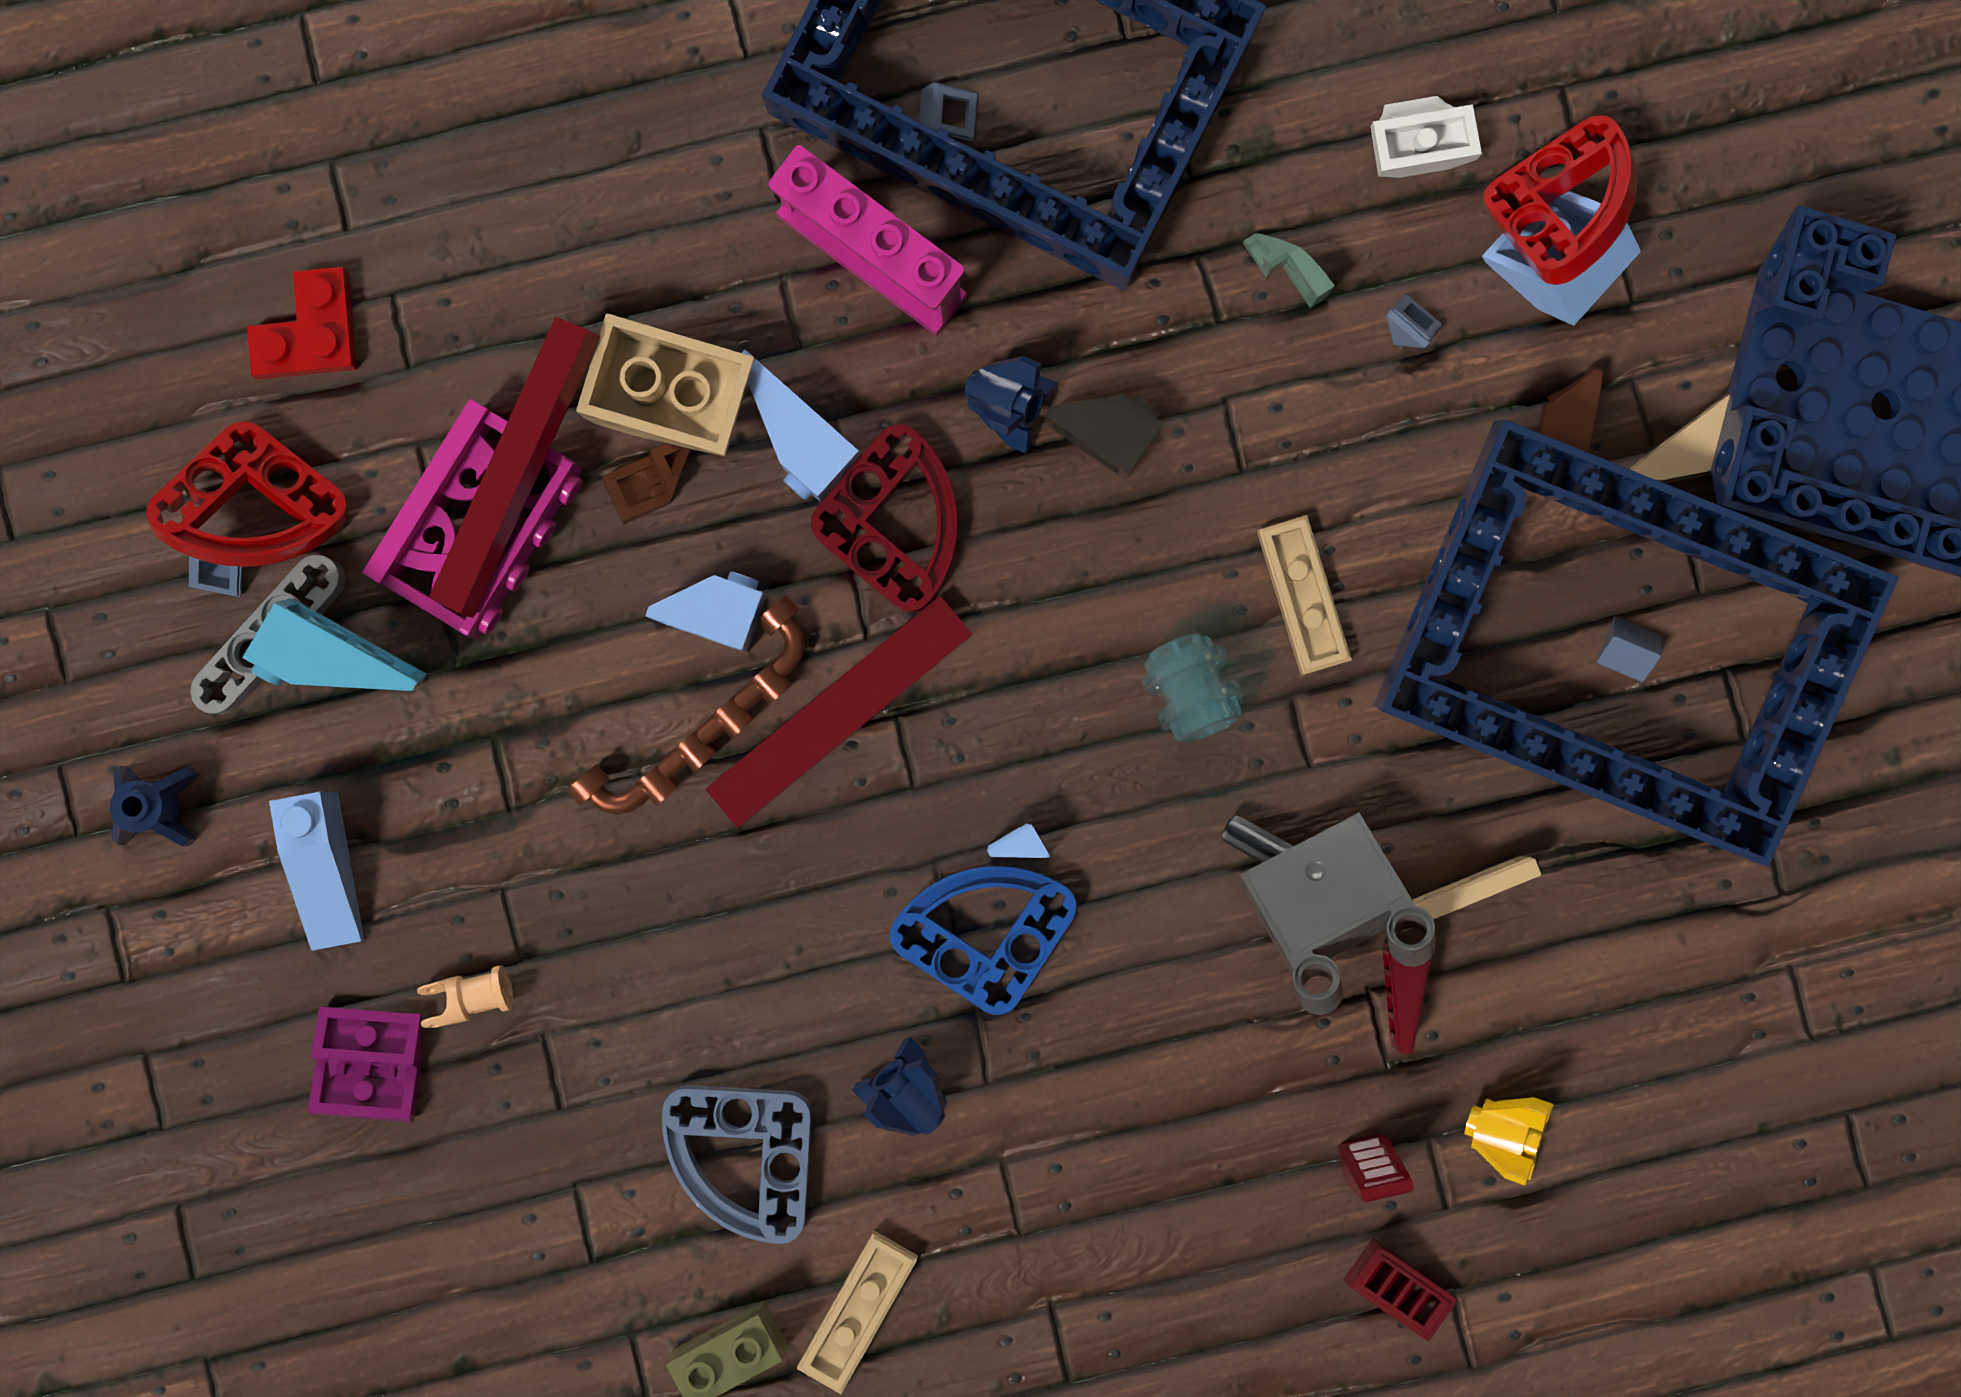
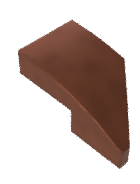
(1573, 411)
(646, 483)

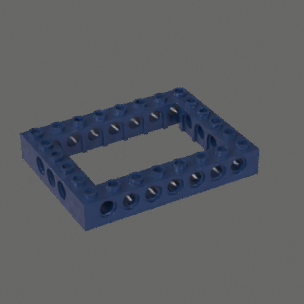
(810, 97)
(1796, 716)

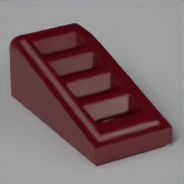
(1404, 1000)
(1374, 1168)
(1367, 1267)

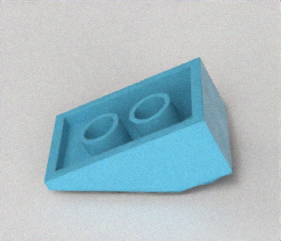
(315, 651)

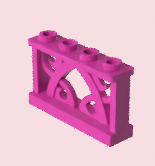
(868, 240)
(406, 542)

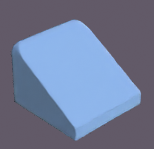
(1019, 843)

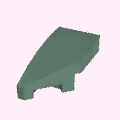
(1304, 272)

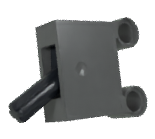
(1326, 900)

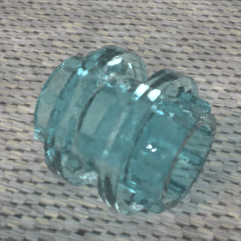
(1192, 688)

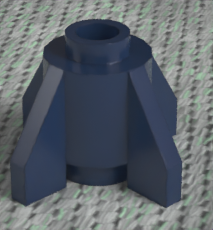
(1010, 398)
(149, 806)
(904, 1093)

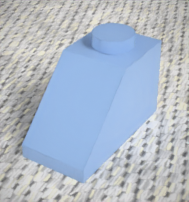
(715, 610)

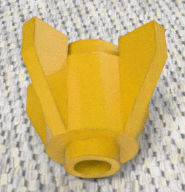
(1509, 1134)

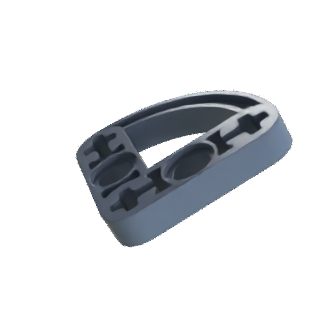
(762, 1126)

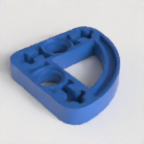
(981, 966)

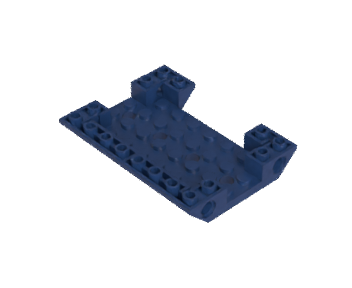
(1820, 451)

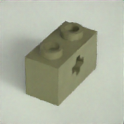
(728, 1354)

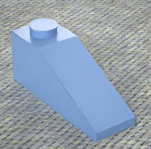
(803, 441)
(318, 867)

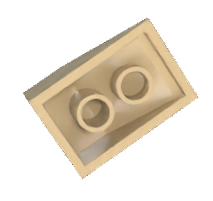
(664, 386)

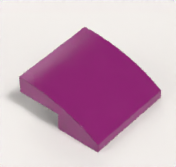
(366, 1064)

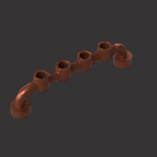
(696, 747)

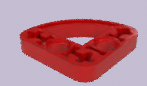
(1535, 193)
(256, 470)

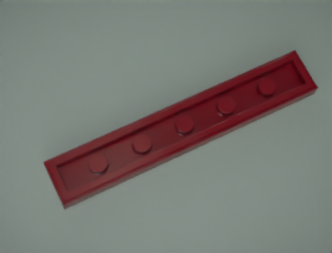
(514, 467)
(838, 712)

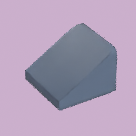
(931, 109)

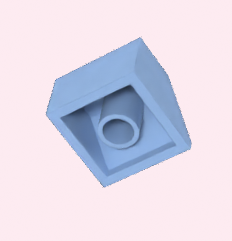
(1575, 297)

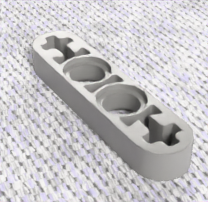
(229, 653)

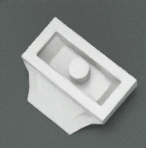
(1424, 137)

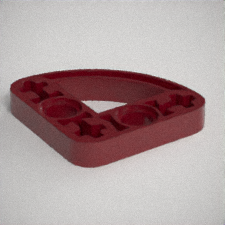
(859, 512)

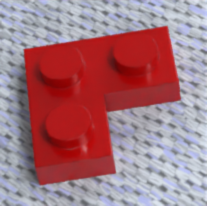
(318, 339)

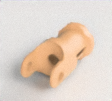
(470, 996)

